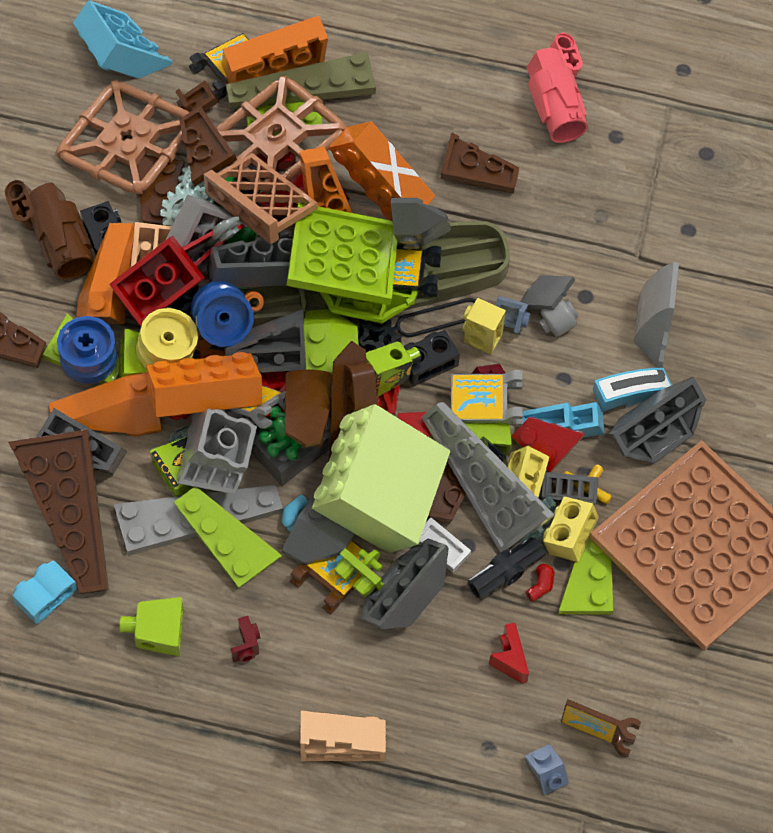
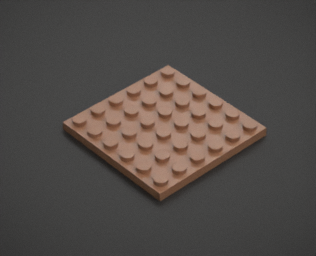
(695, 544)

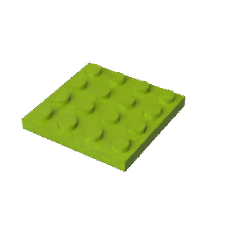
(343, 255)

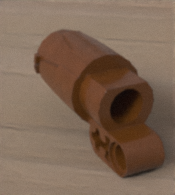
(55, 225)

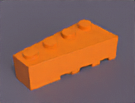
(276, 51)
(321, 180)

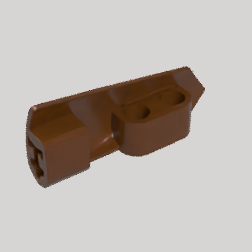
(351, 387)
(307, 405)

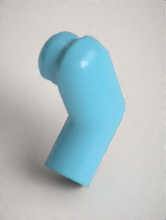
(291, 511)

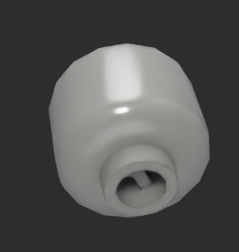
(560, 319)

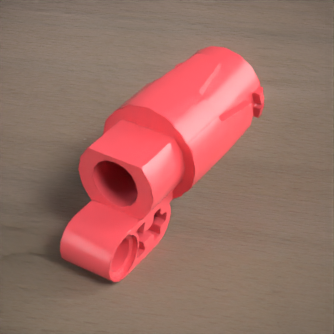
(555, 89)

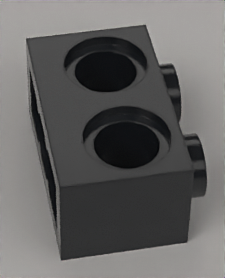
(94, 229)
(433, 362)

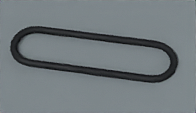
(432, 309)

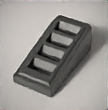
(558, 497)

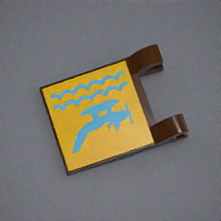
(325, 575)
(600, 725)

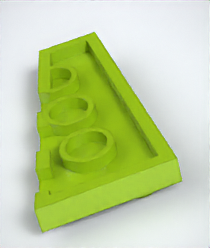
(229, 541)

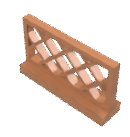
(244, 205)

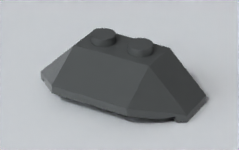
(417, 223)
(660, 422)
(315, 537)
(407, 586)

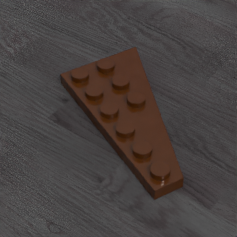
(66, 492)

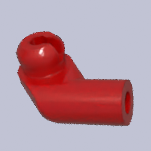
(545, 582)

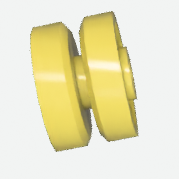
(166, 337)

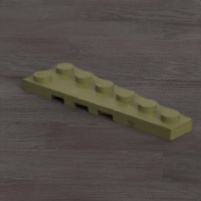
(326, 80)

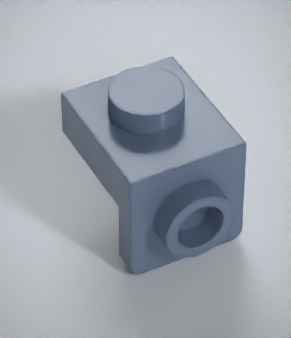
(516, 313)
(547, 768)

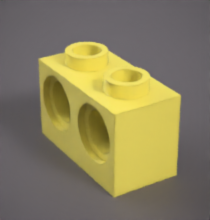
(483, 325)
(529, 467)
(575, 530)

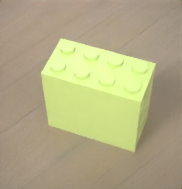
(381, 479)

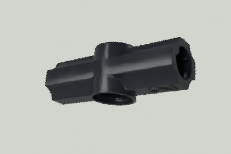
(506, 568)

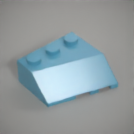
(118, 41)

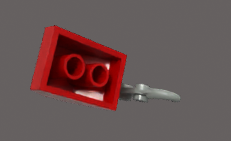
(167, 272)

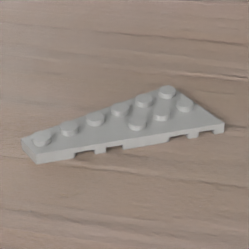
(495, 492)

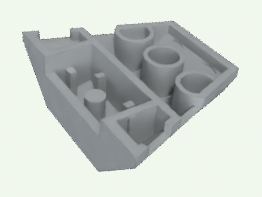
(656, 312)

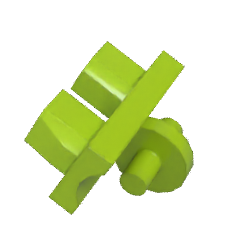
(368, 579)

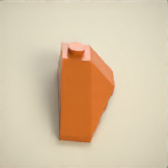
(111, 261)
(113, 407)

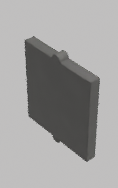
(547, 291)

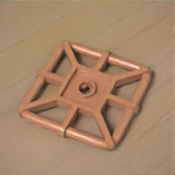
(280, 119)
(111, 138)

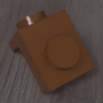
(199, 96)

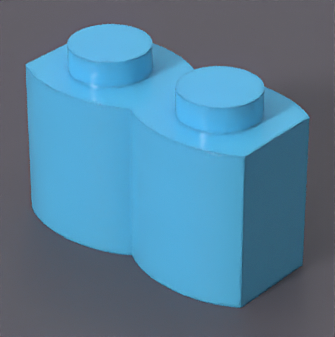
(44, 591)

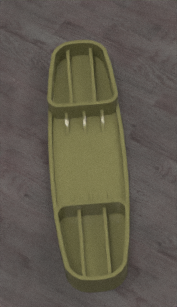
(472, 260)

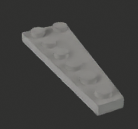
(160, 523)

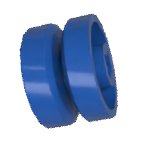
(222, 313)
(87, 349)

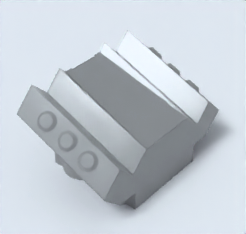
(217, 450)

